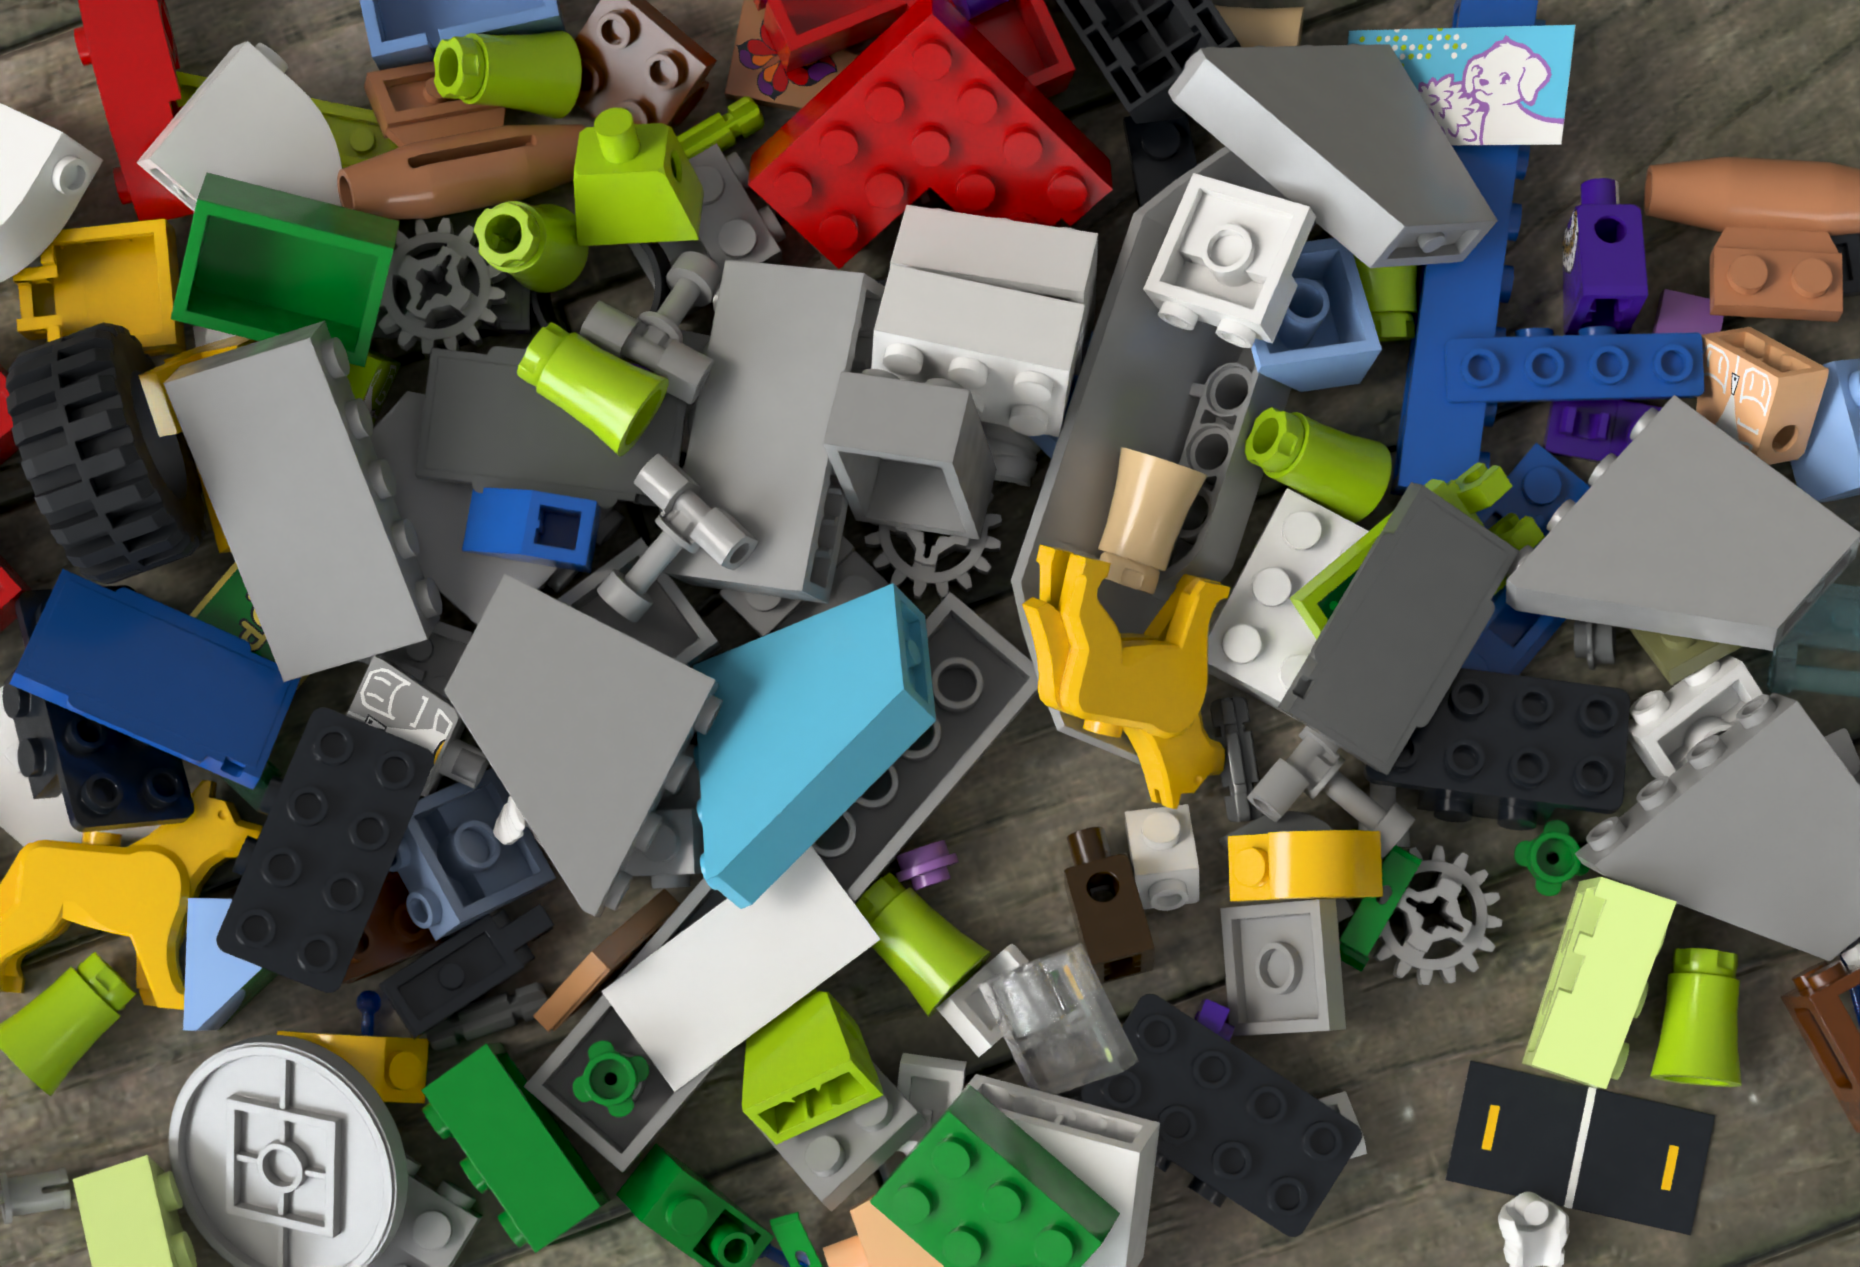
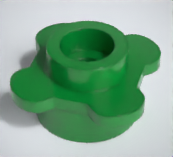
(1534, 853)
(628, 1072)

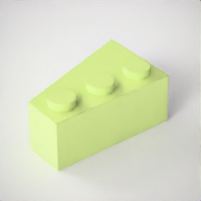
(1598, 981)
(133, 1216)

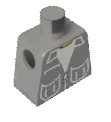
(415, 712)

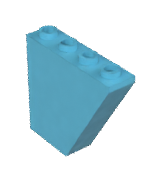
(806, 733)

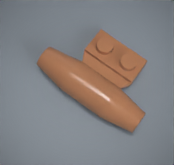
(450, 152)
(1773, 226)

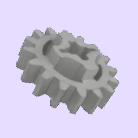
(425, 313)
(924, 569)
(1465, 933)

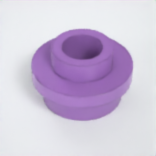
(926, 865)

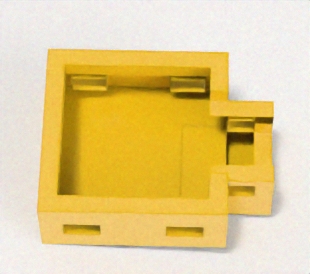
(108, 276)

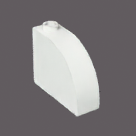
(247, 127)
(39, 186)
(1101, 1147)

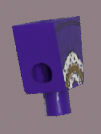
(1603, 261)

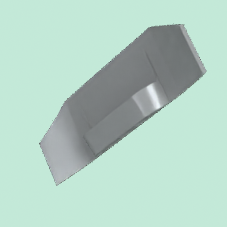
(1162, 396)

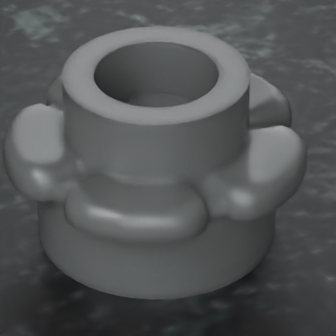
(1595, 643)

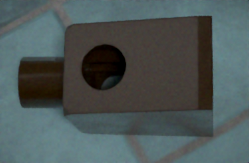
(1114, 930)

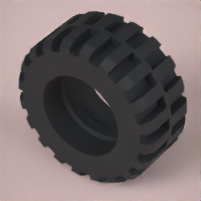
(95, 457)

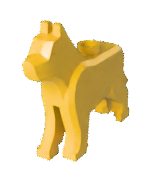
(1129, 681)
(121, 891)

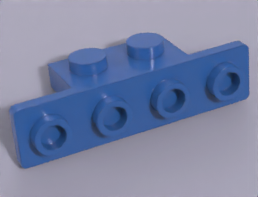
(1574, 367)

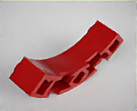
(139, 89)

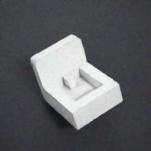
(1163, 856)
(968, 1010)
(930, 1087)

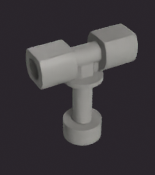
(655, 336)
(685, 524)
(1315, 768)

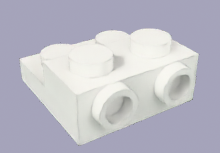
(1229, 261)
(1695, 708)

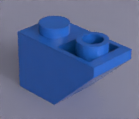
(533, 527)

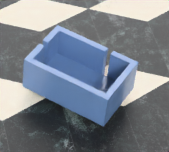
(411, 30)

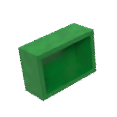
(281, 263)
(513, 1147)
(992, 1195)

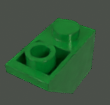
(692, 1213)

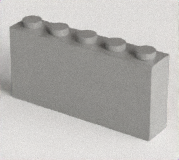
(764, 419)
(305, 500)

